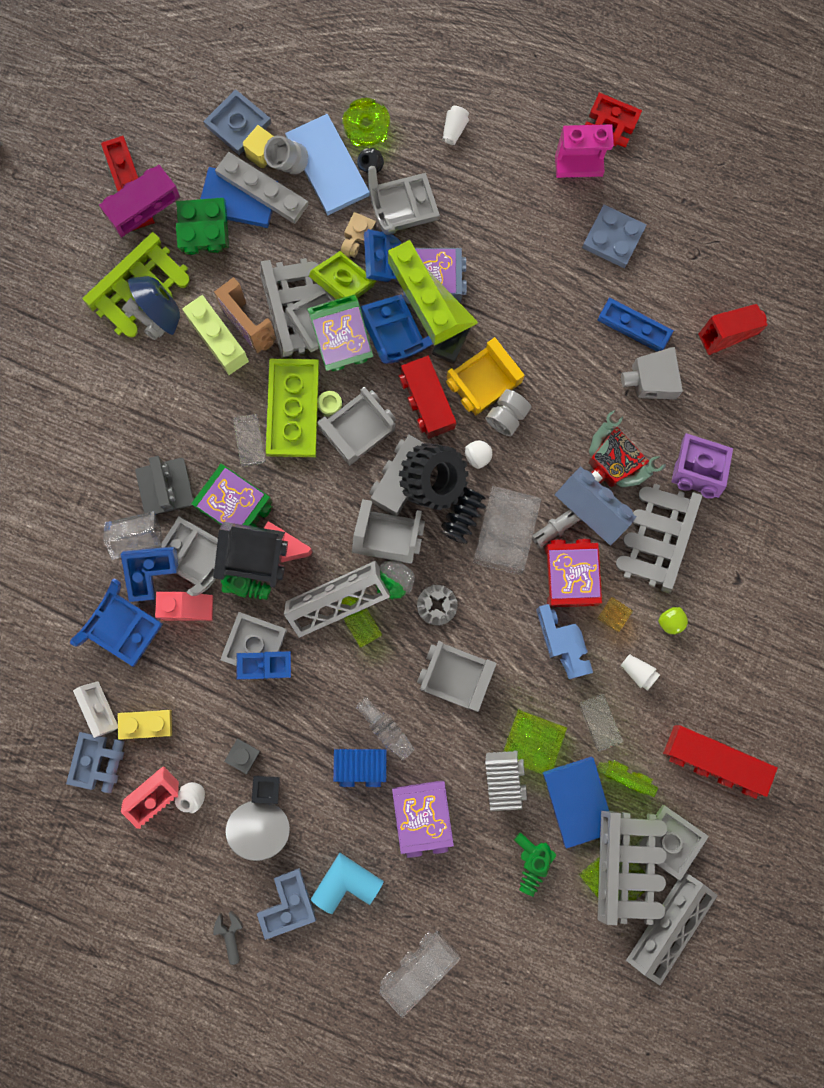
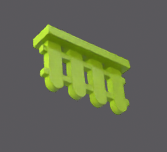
(133, 265)

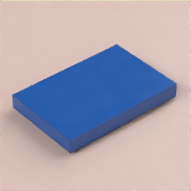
(239, 205)
(577, 800)

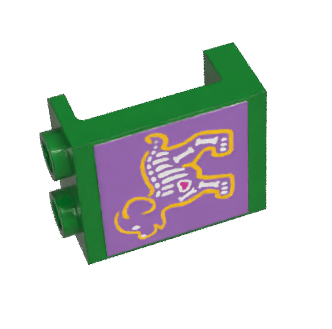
(340, 333)
(232, 499)

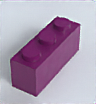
(139, 200)

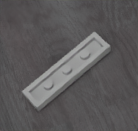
(261, 187)

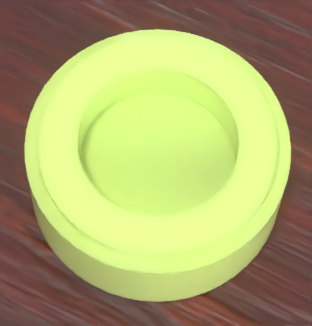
(329, 403)

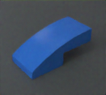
(263, 665)

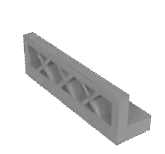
(335, 591)
(657, 939)

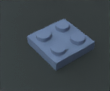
(236, 120)
(614, 236)

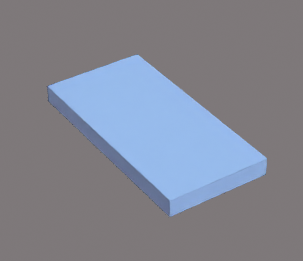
(329, 165)

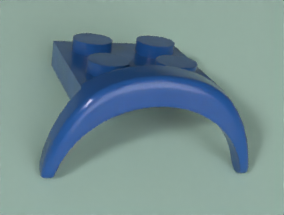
(393, 329)
(119, 627)

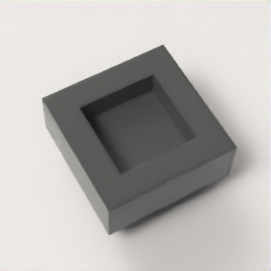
(242, 756)

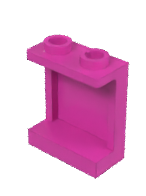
(583, 150)

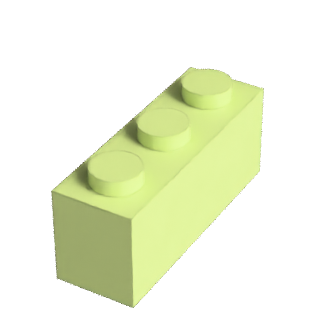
(215, 335)

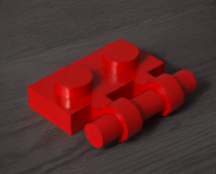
(615, 113)

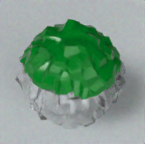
(396, 578)

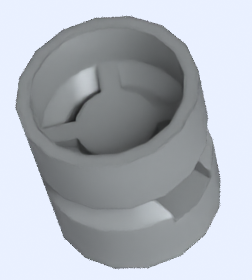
(285, 155)
(509, 410)

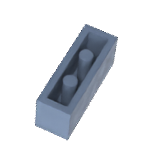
(595, 505)

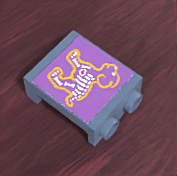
(447, 267)

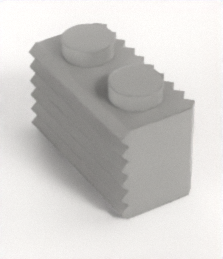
(504, 780)

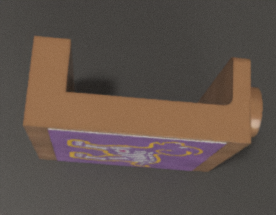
(231, 300)

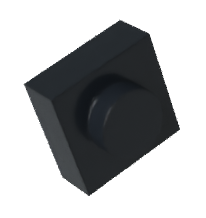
(265, 789)

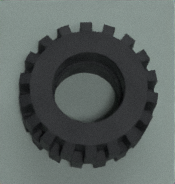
(449, 481)

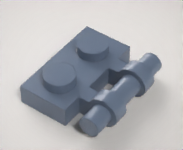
(87, 762)

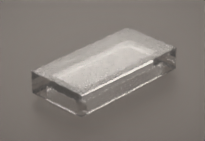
(249, 440)
(600, 722)

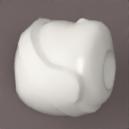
(478, 454)
(190, 797)

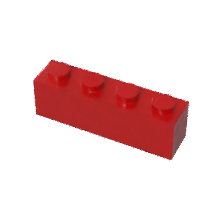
(721, 761)

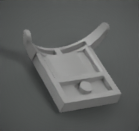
(402, 202)
(195, 554)

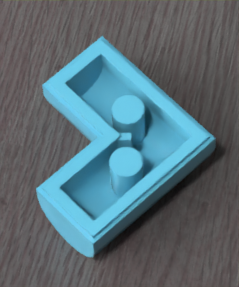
(343, 877)

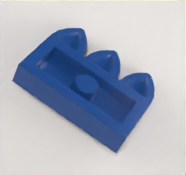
(376, 255)

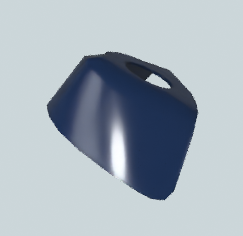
(159, 309)

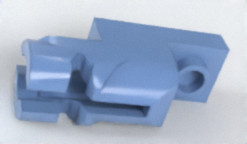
(564, 641)

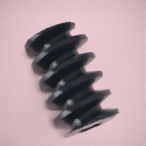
(462, 516)

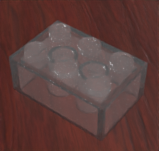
(507, 530)

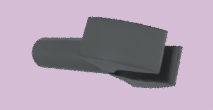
(229, 935)

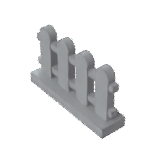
(286, 297)
(657, 548)
(611, 880)

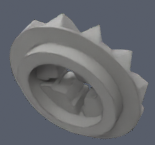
(437, 617)

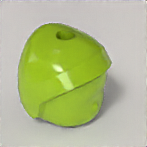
(673, 620)

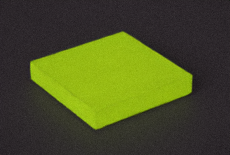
(341, 277)

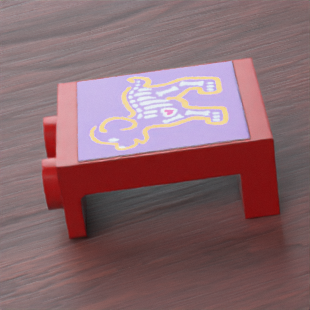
(573, 574)

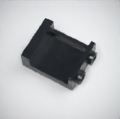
(250, 553)

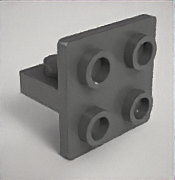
(164, 485)

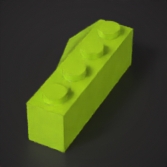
(432, 302)

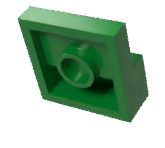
(202, 225)

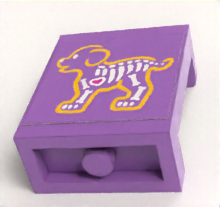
(422, 818)

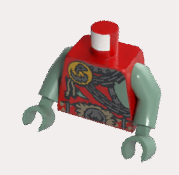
(617, 458)

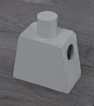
(655, 375)

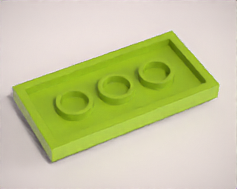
(292, 408)

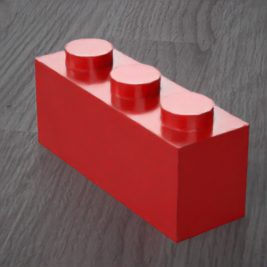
(427, 397)

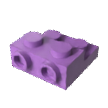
(702, 466)

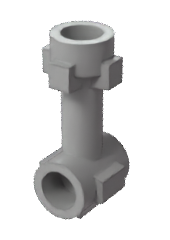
(152, 329)

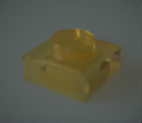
(614, 614)

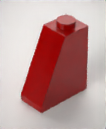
(732, 327)

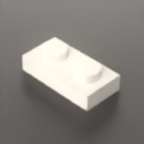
(95, 709)

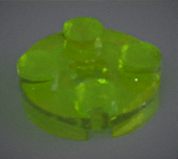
(366, 135)

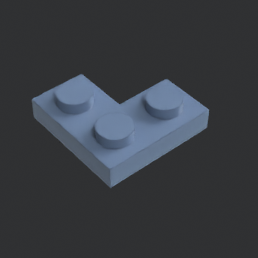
(294, 907)

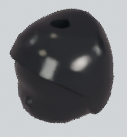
(370, 157)

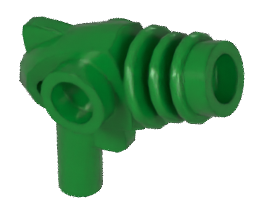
(242, 586)
(537, 863)

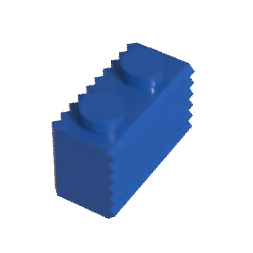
(360, 766)

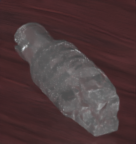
(385, 729)

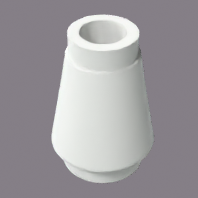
(455, 123)
(640, 672)

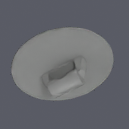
(257, 831)

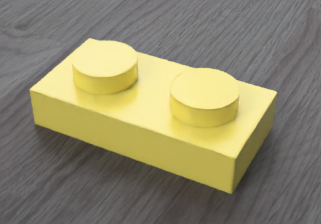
(145, 724)

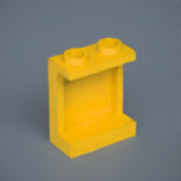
(484, 377)

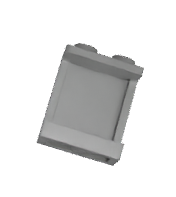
(358, 426)
(387, 534)
(456, 676)

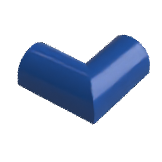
(142, 565)

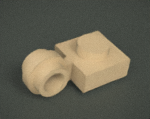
(355, 232)

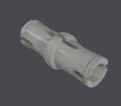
(555, 528)

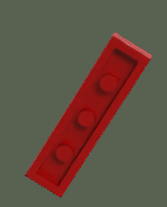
(121, 166)

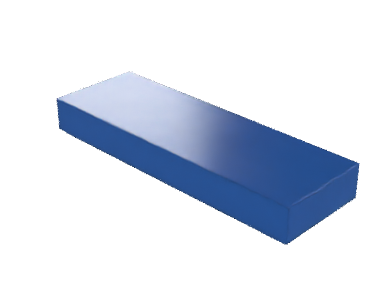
(635, 325)

